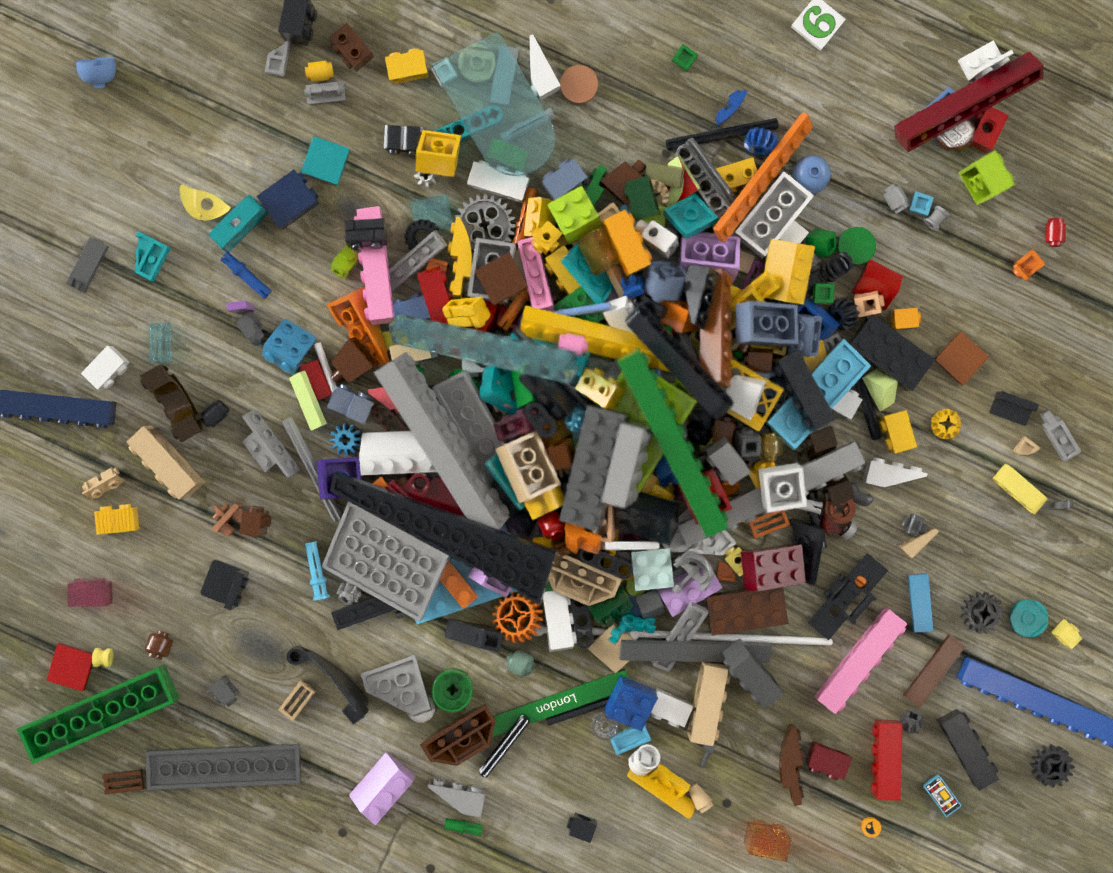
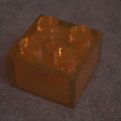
(767, 840)

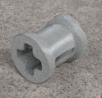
(936, 218)

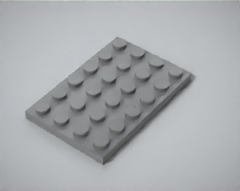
(385, 561)

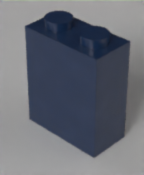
(288, 199)

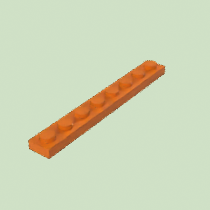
(763, 177)
(451, 577)

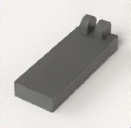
(87, 264)

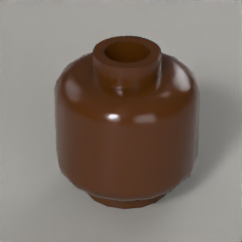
(158, 645)

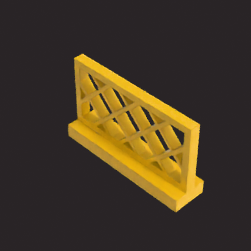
(757, 420)

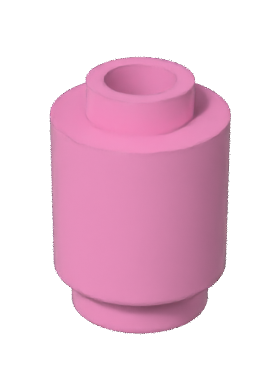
(573, 343)

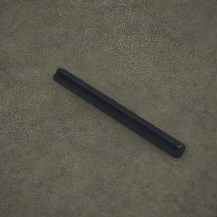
(722, 134)

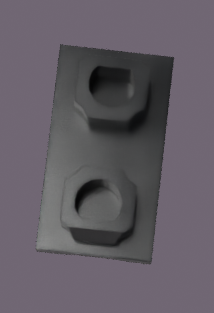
(656, 309)

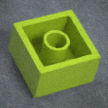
(575, 214)

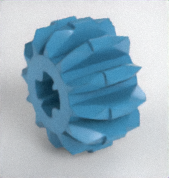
(342, 445)

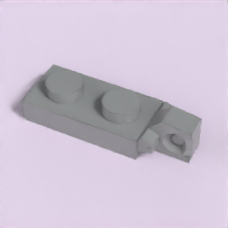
(1059, 436)

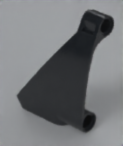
(357, 700)

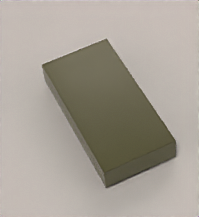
(667, 174)

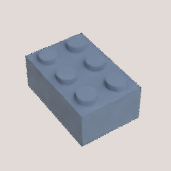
(766, 324)

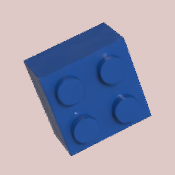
(631, 703)

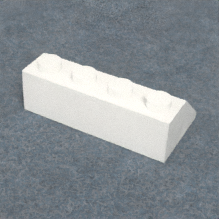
(392, 454)

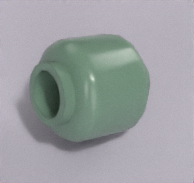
(520, 663)

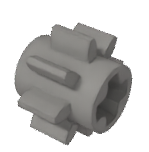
(348, 593)

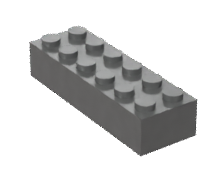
(591, 467)

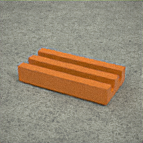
(753, 528)

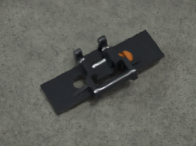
(843, 591)

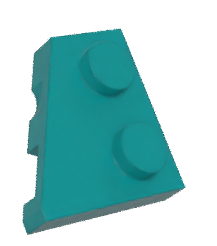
(149, 256)

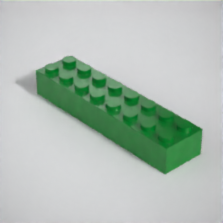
(98, 714)

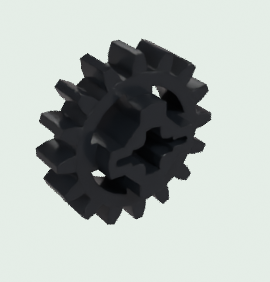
(983, 605)
(1045, 771)

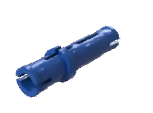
(248, 277)

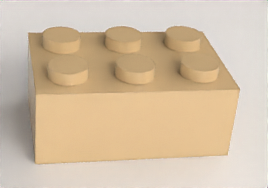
(528, 466)

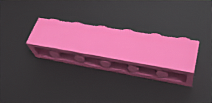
(376, 276)
(860, 660)

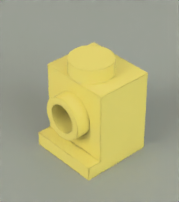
(730, 556)
(1067, 634)

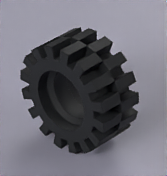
(414, 228)

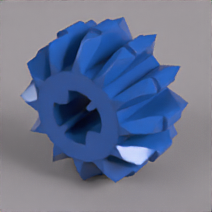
(761, 141)

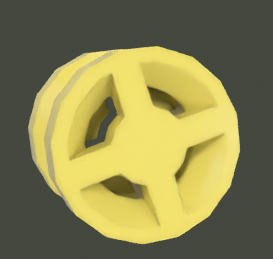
(102, 657)

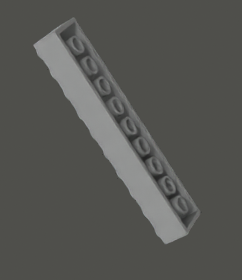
(441, 442)

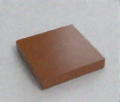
(961, 358)

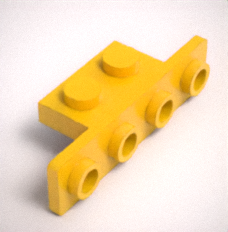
(667, 788)

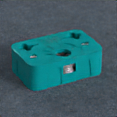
(238, 223)
(498, 389)

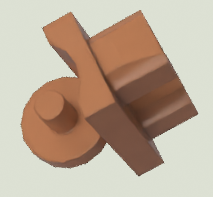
(223, 525)

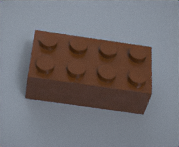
(745, 610)

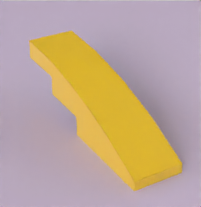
(755, 291)

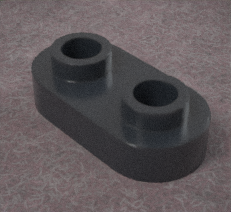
(540, 418)

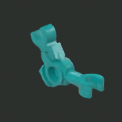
(629, 623)

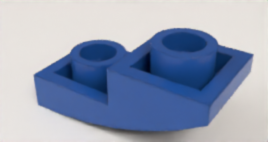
(733, 103)

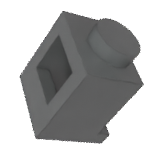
(224, 691)

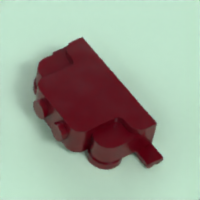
(428, 491)

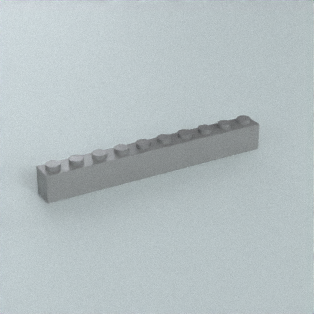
(748, 504)

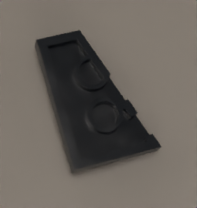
(811, 539)

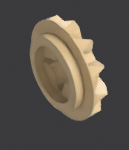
(664, 195)

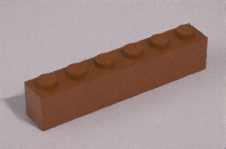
(717, 335)

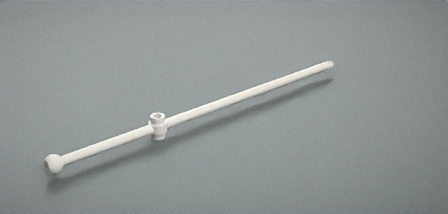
(707, 636)

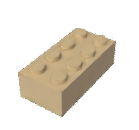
(165, 462)
(707, 703)

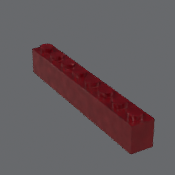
(968, 101)

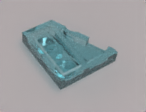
(435, 209)

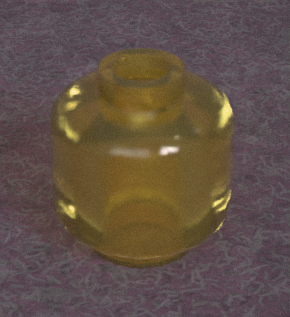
(771, 446)

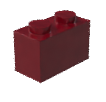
(828, 760)

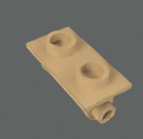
(110, 480)

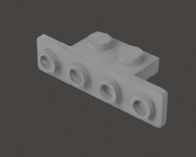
(266, 447)

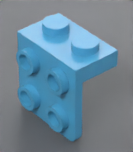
(288, 346)

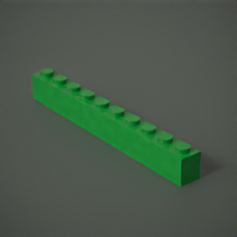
(672, 442)

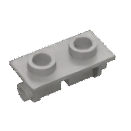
(325, 92)

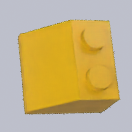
(437, 153)

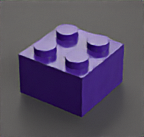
(326, 470)

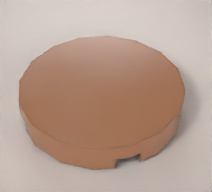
(579, 84)

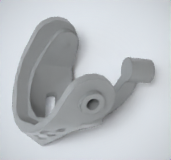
(694, 571)

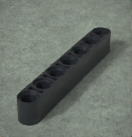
(679, 362)

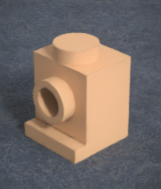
(869, 309)

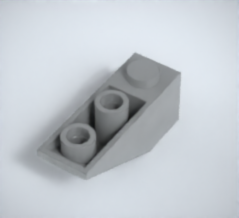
(463, 798)

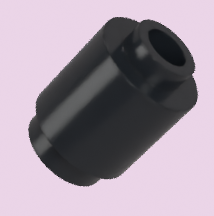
(214, 413)

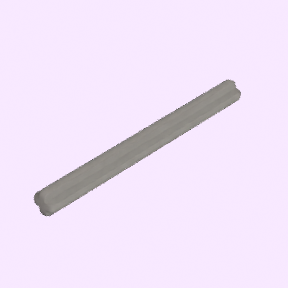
(309, 464)

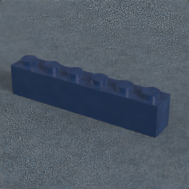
(57, 407)

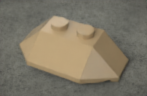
(581, 581)

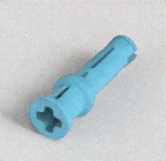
(315, 582)

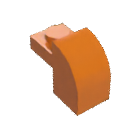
(579, 537)

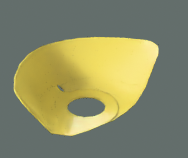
(192, 201)

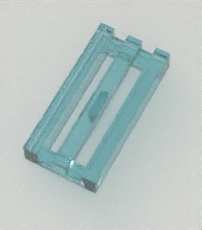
(159, 326)

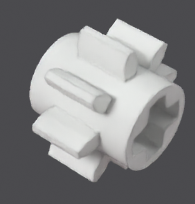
(430, 179)

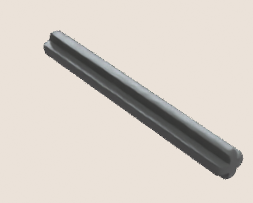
(710, 171)

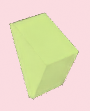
(881, 388)

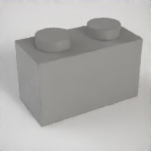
(728, 461)

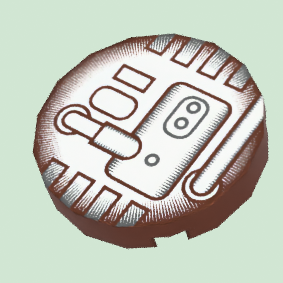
(957, 137)

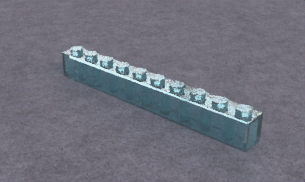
(484, 347)

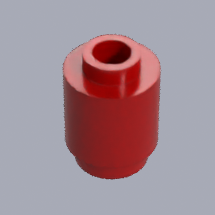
(1055, 232)

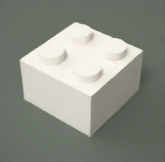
(782, 487)

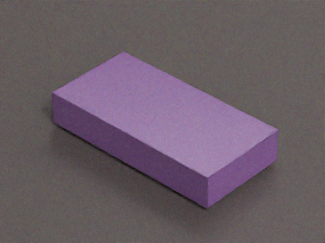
(240, 307)

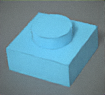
(920, 204)

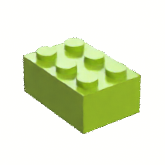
(986, 177)

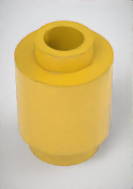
(319, 71)

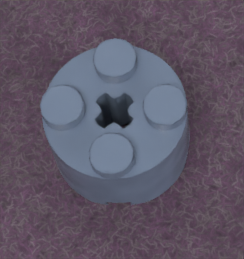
(665, 281)

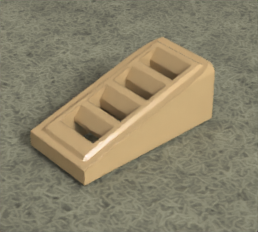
(917, 543)

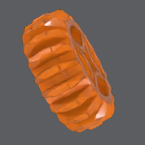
(519, 624)

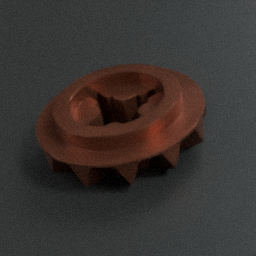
(837, 517)

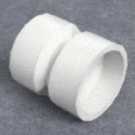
(644, 760)

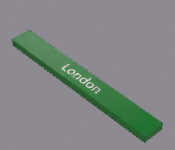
(558, 702)

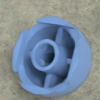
(96, 71)
(812, 173)

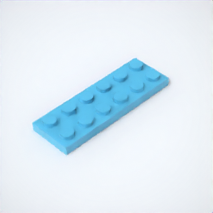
(834, 377)

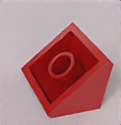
(879, 278)

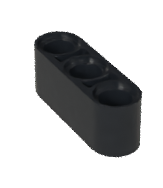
(613, 569)

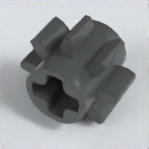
(914, 524)
(912, 721)

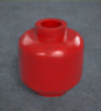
(551, 525)

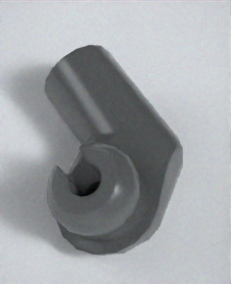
(860, 498)

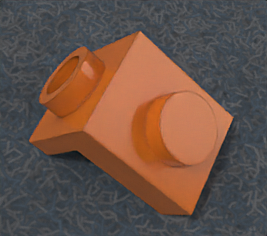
(1028, 265)

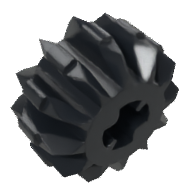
(837, 267)
(844, 313)

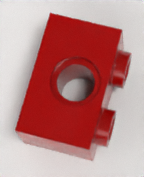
(995, 121)

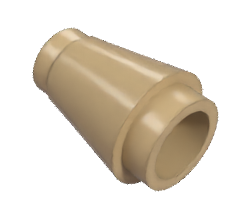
(700, 798)

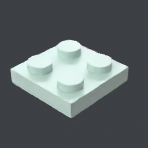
(652, 569)

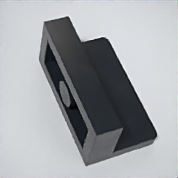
(1012, 407)

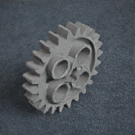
(501, 221)

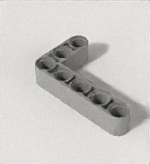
(702, 178)

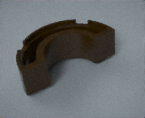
(175, 399)
(820, 443)

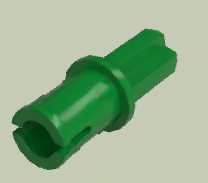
(463, 827)

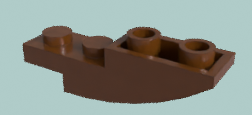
(791, 757)

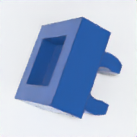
(633, 286)

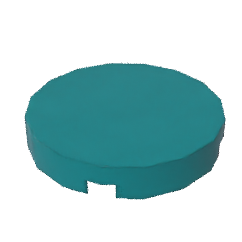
(1028, 618)

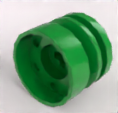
(452, 701)

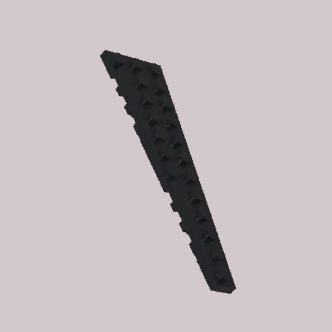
(496, 553)

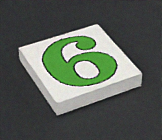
(818, 23)

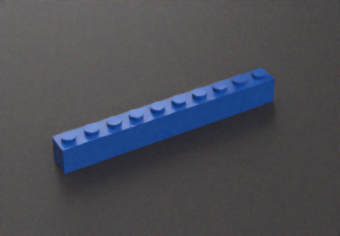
(1036, 699)

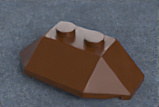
(461, 737)

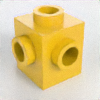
(549, 233)

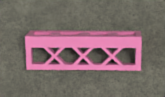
(535, 276)

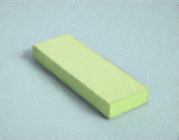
(307, 400)

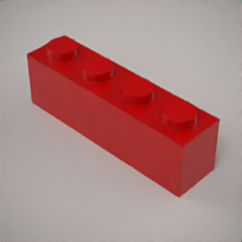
(435, 292)
(887, 760)

